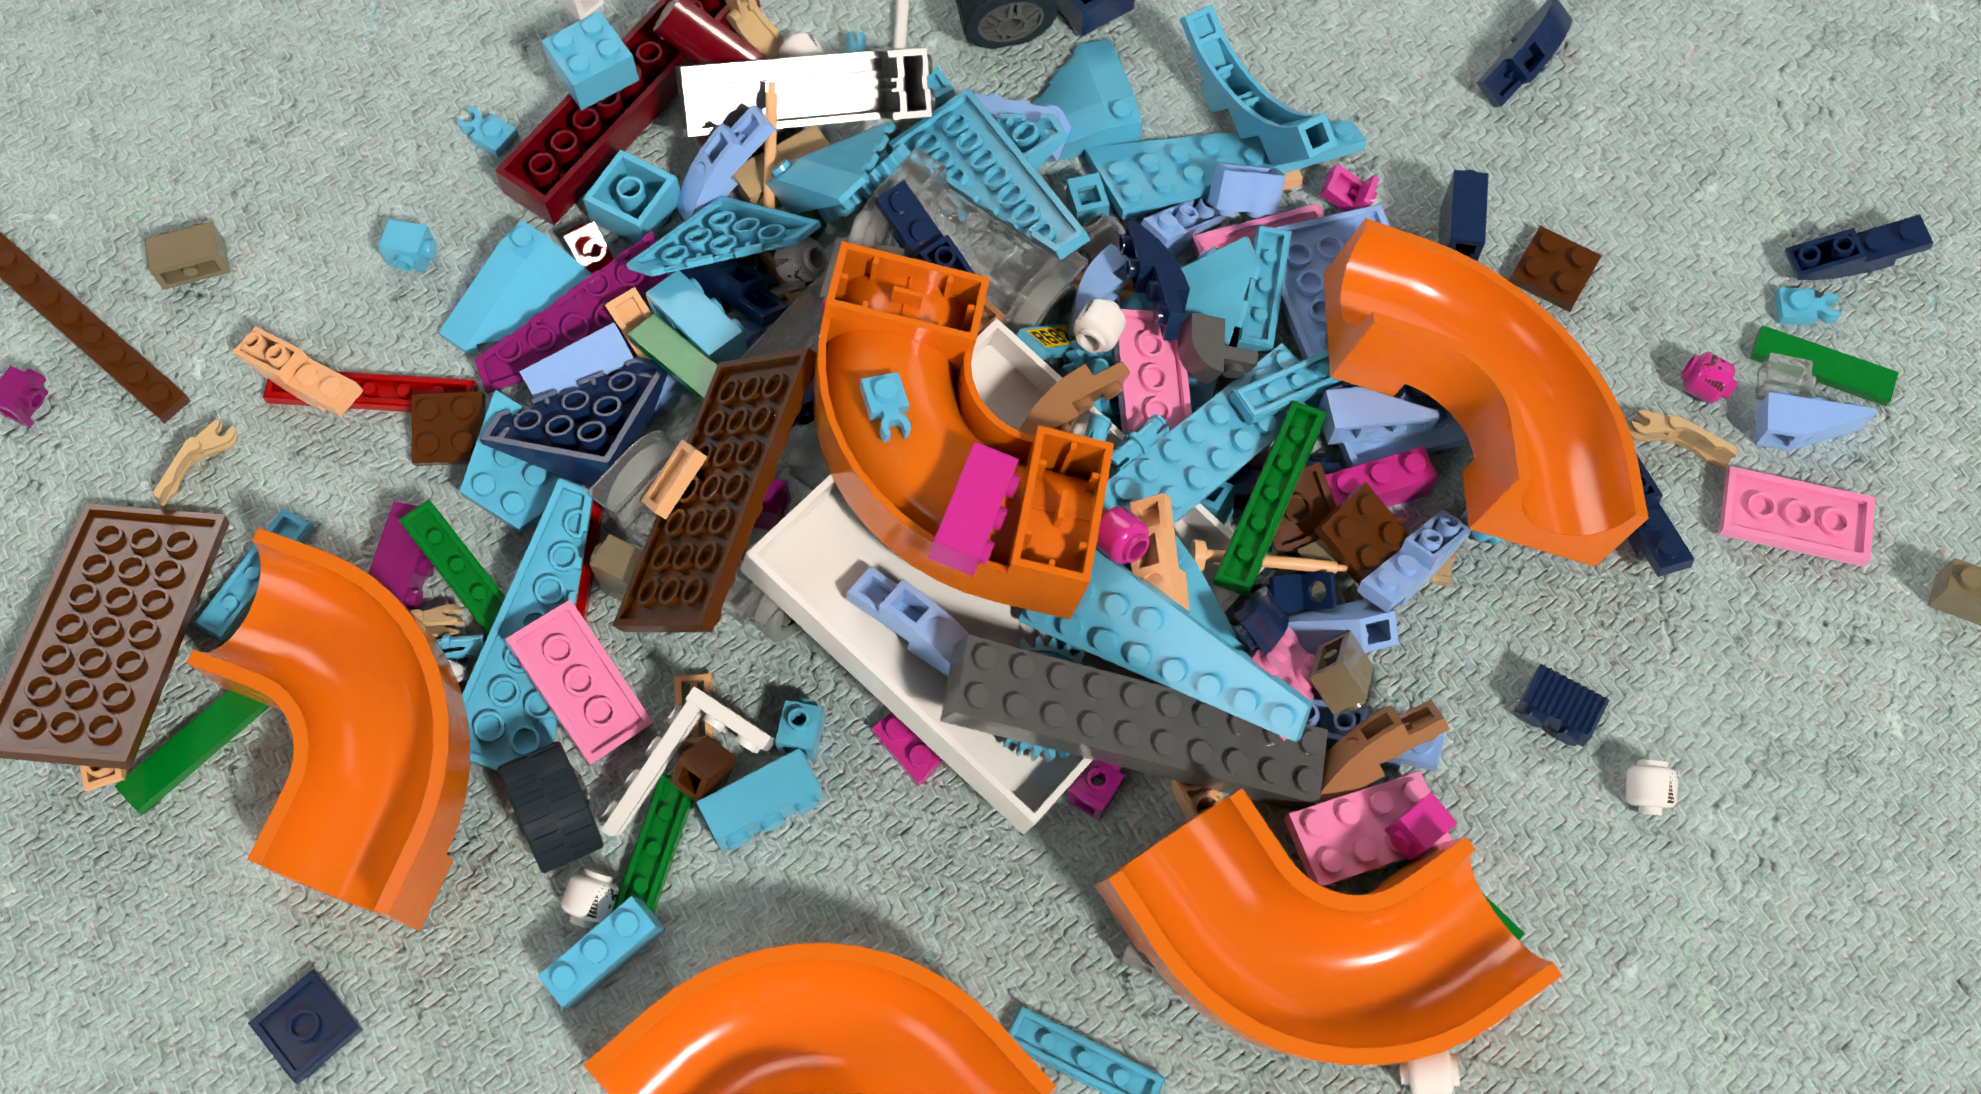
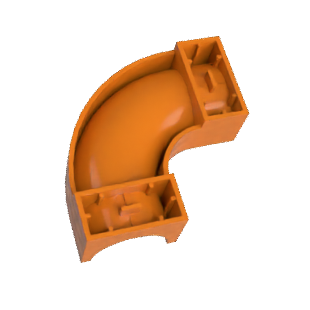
(924, 323)
(1541, 421)
(371, 727)
(1316, 967)
(816, 1025)

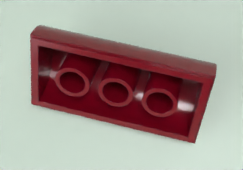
(702, 35)

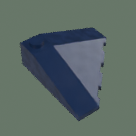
(586, 428)

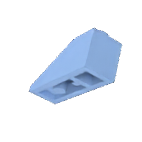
(1367, 415)

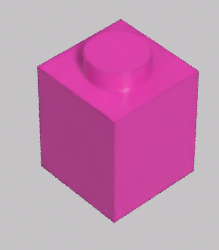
(1420, 826)

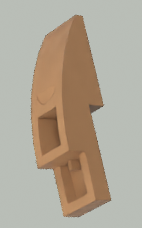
(1074, 396)
(1382, 737)

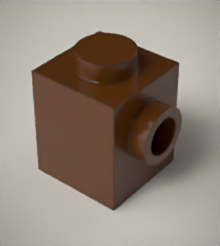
(702, 768)

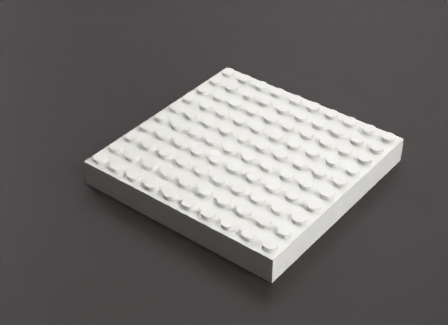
(826, 548)

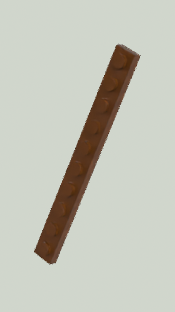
(89, 333)

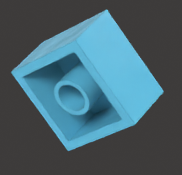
(590, 60)
(632, 197)

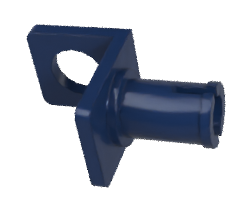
(1295, 591)

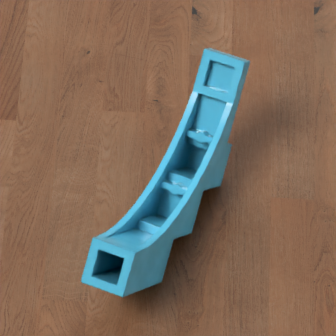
(1228, 85)

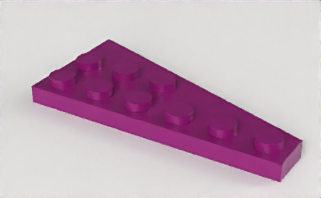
(566, 321)

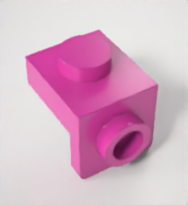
(1347, 190)

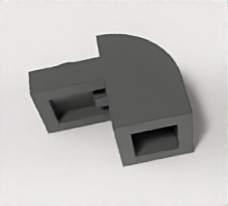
(1205, 353)

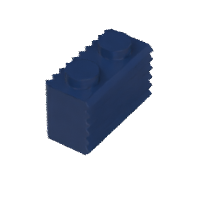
(1561, 706)

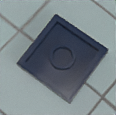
(305, 1026)

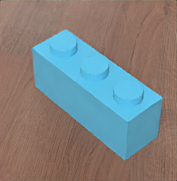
(697, 318)
(761, 800)
(601, 953)

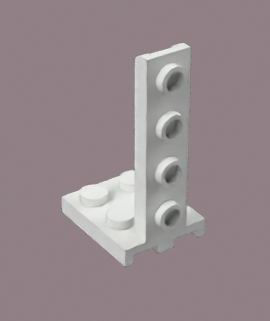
(663, 750)

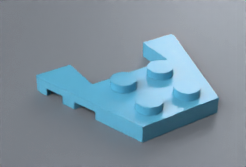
(506, 485)

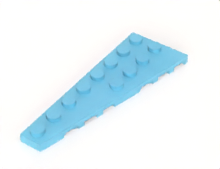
(1177, 170)
(994, 173)
(1157, 638)
(500, 700)

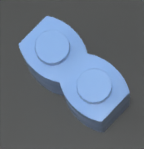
(1246, 190)

